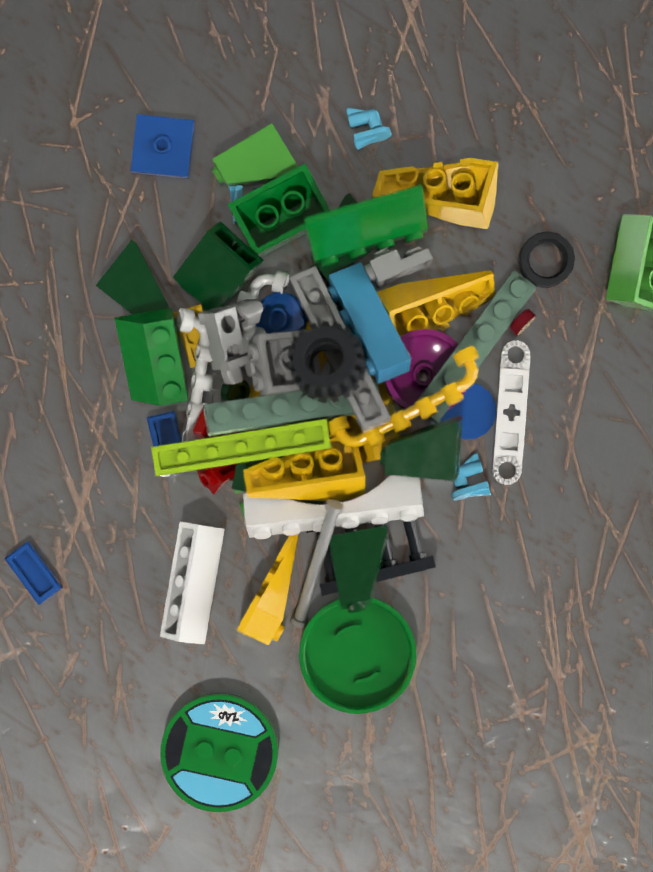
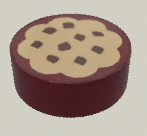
(522, 322)

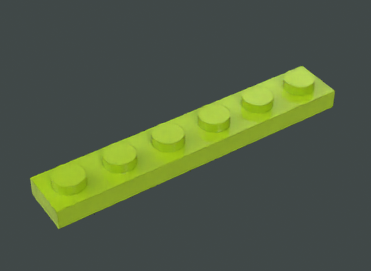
(241, 447)

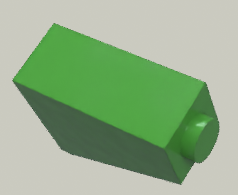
(254, 160)

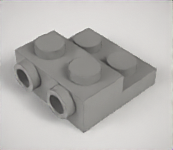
(389, 267)
(271, 363)

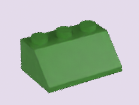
(633, 264)

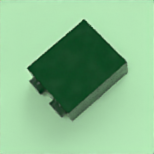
(217, 267)

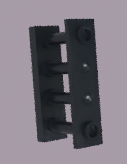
(389, 566)

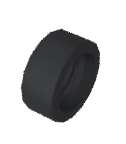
(551, 238)

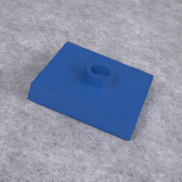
(162, 146)

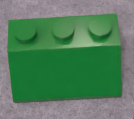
(277, 210)
(152, 357)

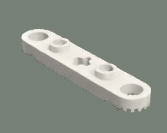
(510, 434)

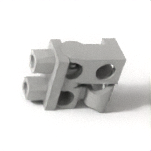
(231, 337)

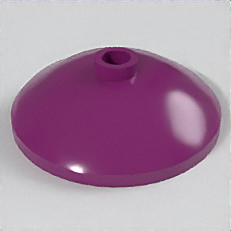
(428, 353)

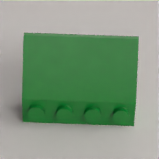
(367, 226)

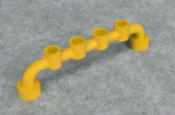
(424, 407)

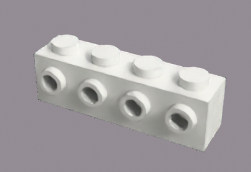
(194, 582)

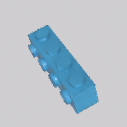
(369, 322)

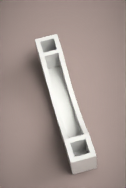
(392, 500)

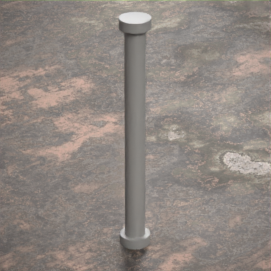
(333, 509)

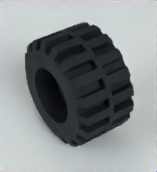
(321, 339)

